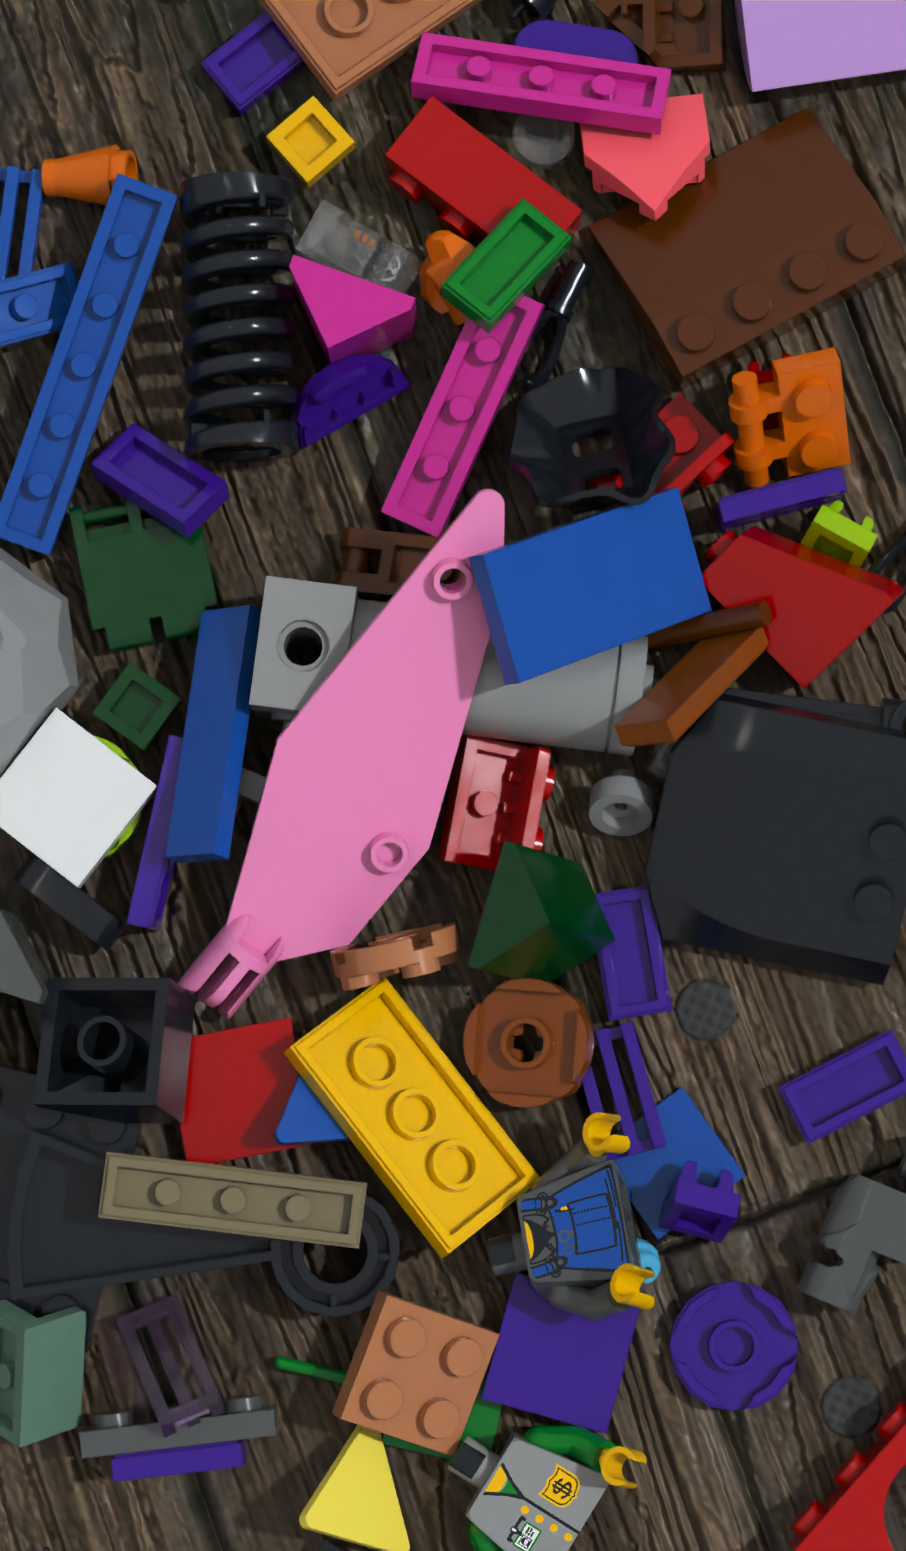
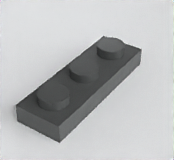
(120, 1434)

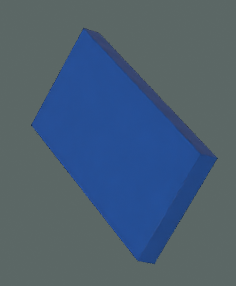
(590, 585)

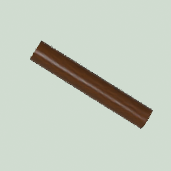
(713, 624)

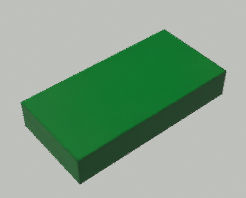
(505, 265)

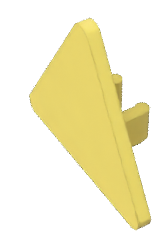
(359, 1497)

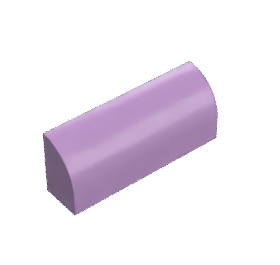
(819, 40)

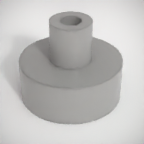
(621, 804)

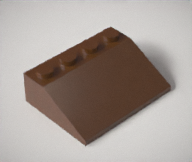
(749, 249)

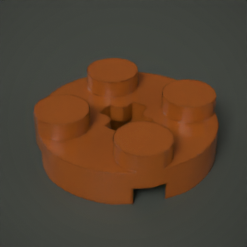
(558, 1020)

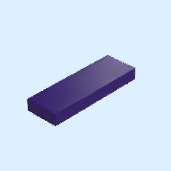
(155, 869)

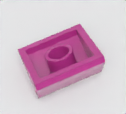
(350, 312)

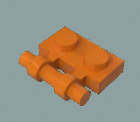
(810, 417)

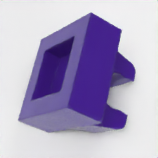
(701, 1208)

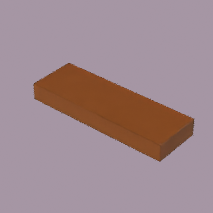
(690, 688)

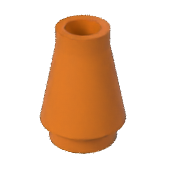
(88, 174)

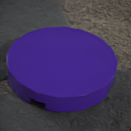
(733, 1345)

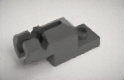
(858, 1227)

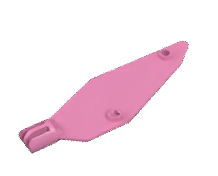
(359, 773)

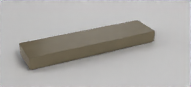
(232, 1199)

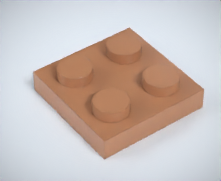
(415, 1373)

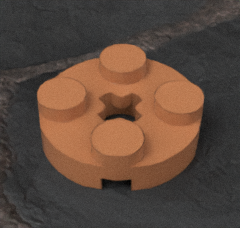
(413, 950)

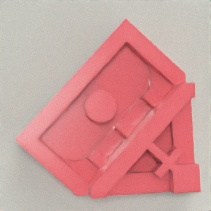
(646, 164)

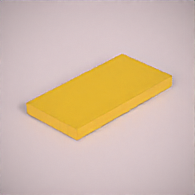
(412, 1116)

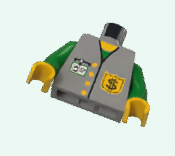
(538, 1486)

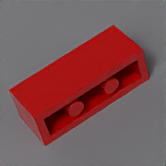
(468, 176)

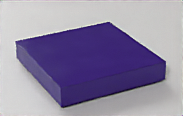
(558, 1360)

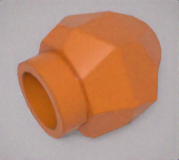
(444, 256)

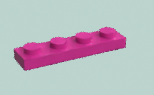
(541, 83)
(459, 419)

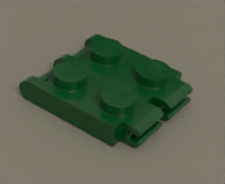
(141, 576)

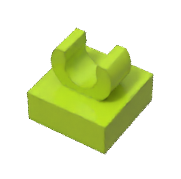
(839, 535)

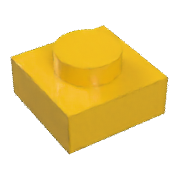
(310, 142)

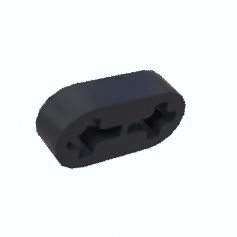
(70, 902)

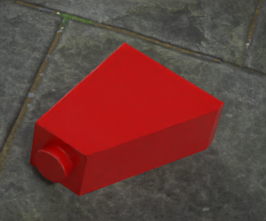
(813, 597)

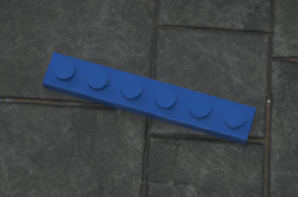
(85, 363)

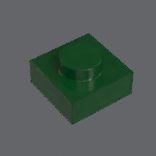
(137, 707)

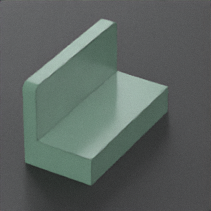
(40, 1373)

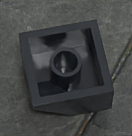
(116, 1049)

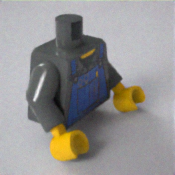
(579, 1231)

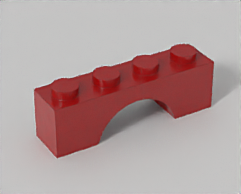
(855, 1510)

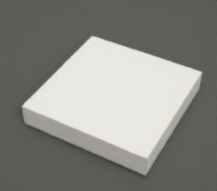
(70, 797)

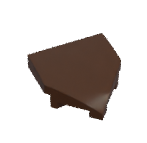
(673, 32)

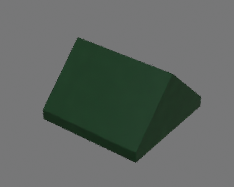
(538, 917)

